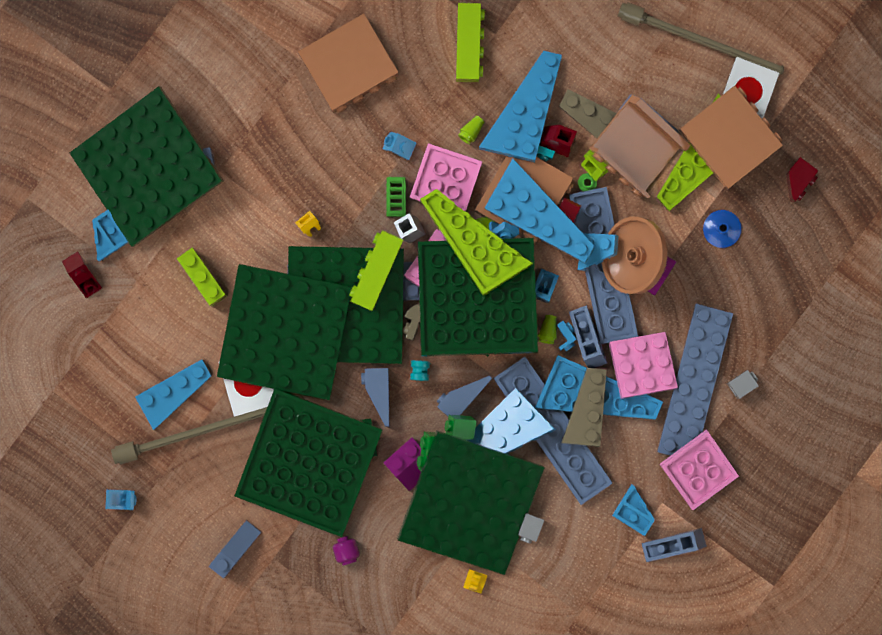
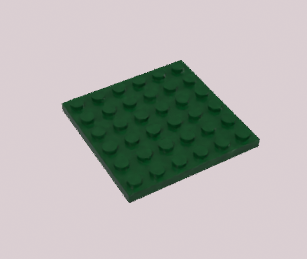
(146, 166)
(462, 320)
(284, 331)
(367, 334)
(308, 462)
(470, 502)

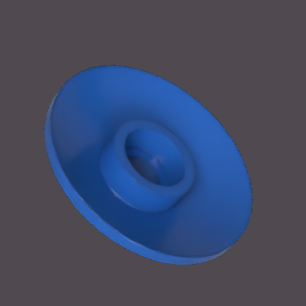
(712, 229)

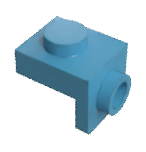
(399, 145)
(504, 230)
(566, 330)
(120, 499)

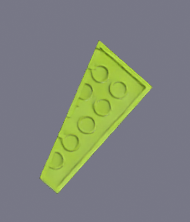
(685, 177)
(479, 250)

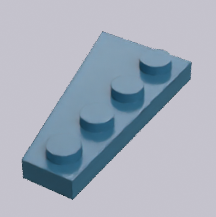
(171, 393)

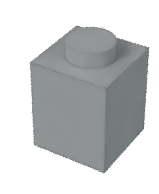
(409, 228)
(743, 384)
(530, 528)

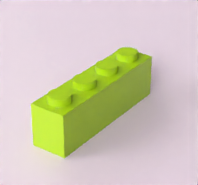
(468, 42)
(376, 270)

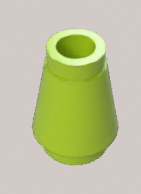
(471, 130)
(548, 330)

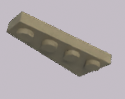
(586, 112)
(587, 414)

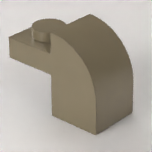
(414, 315)

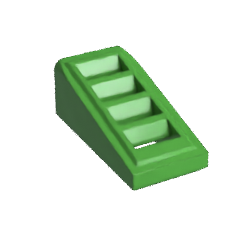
(396, 180)

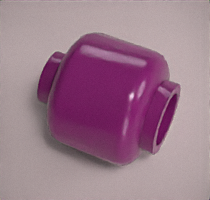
(346, 550)

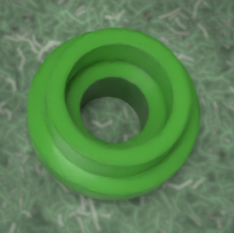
(582, 186)

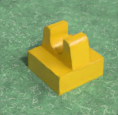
(307, 222)
(475, 581)

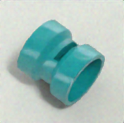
(420, 370)

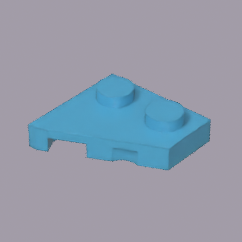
(107, 235)
(605, 247)
(634, 512)

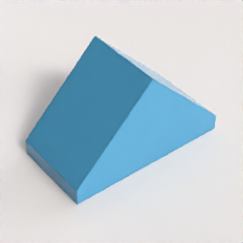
(545, 285)

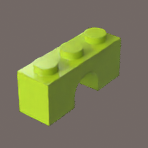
(201, 277)

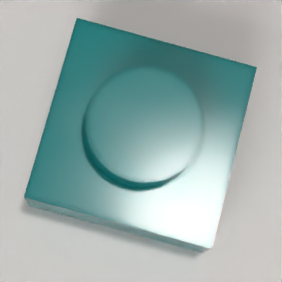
(545, 154)

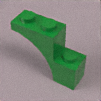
(456, 425)

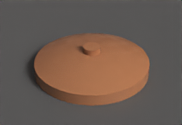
(639, 256)

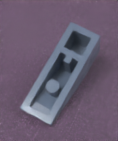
(587, 337)
(377, 386)
(459, 399)
(674, 545)
(234, 549)

